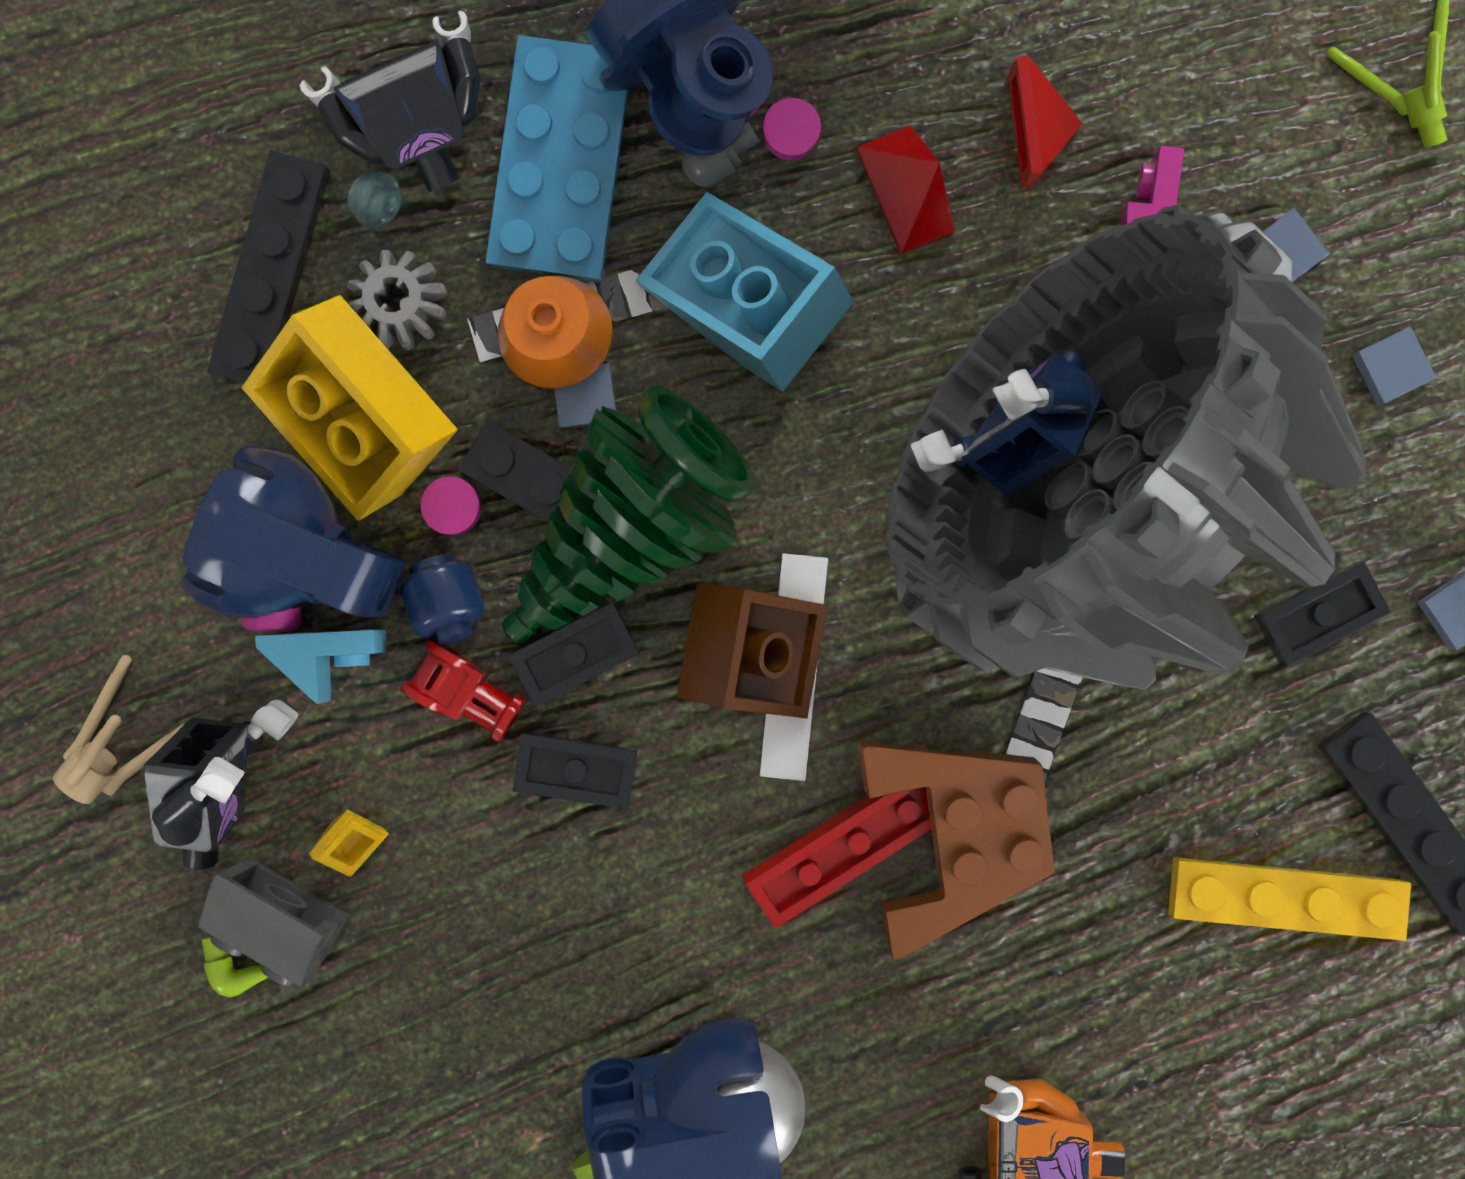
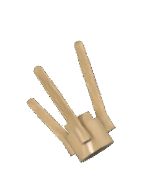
(89, 764)

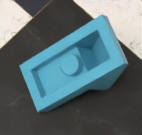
(307, 656)

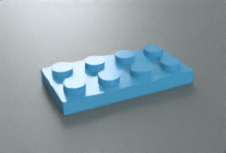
(557, 163)

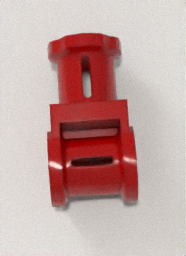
(459, 689)

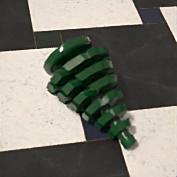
(631, 511)

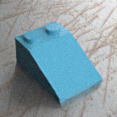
(747, 290)

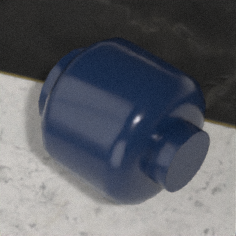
(442, 599)

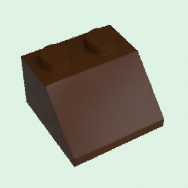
(751, 651)

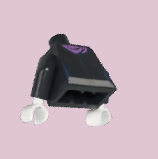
(407, 106)
(201, 781)

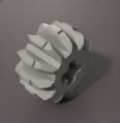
(415, 308)

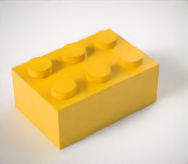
(348, 406)

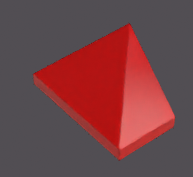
(1040, 120)
(908, 188)

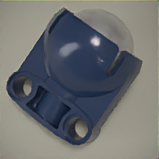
(699, 1112)

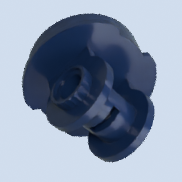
(693, 61)

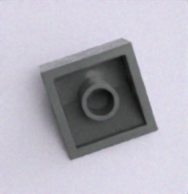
(270, 921)

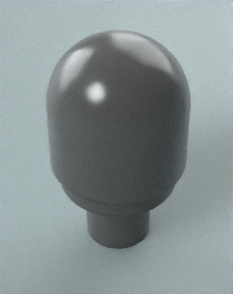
(712, 169)

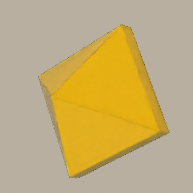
(348, 843)

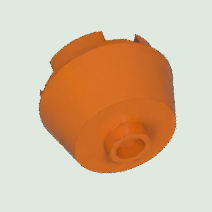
(554, 331)

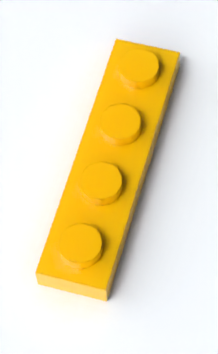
(1289, 899)

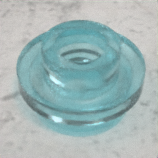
(374, 198)

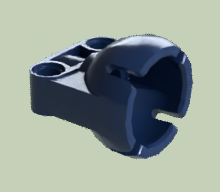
(276, 541)

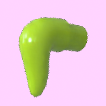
(223, 975)

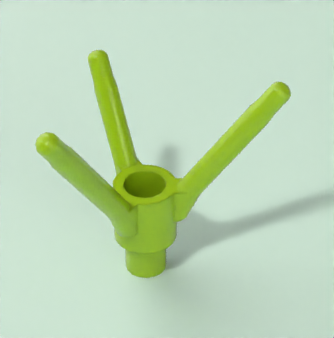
(1422, 104)

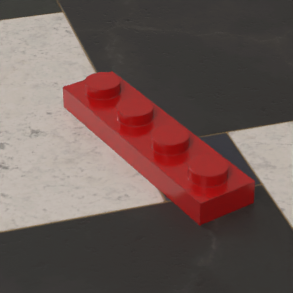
(837, 853)

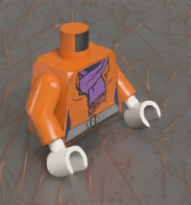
(1044, 1135)

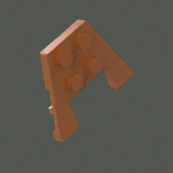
(984, 827)

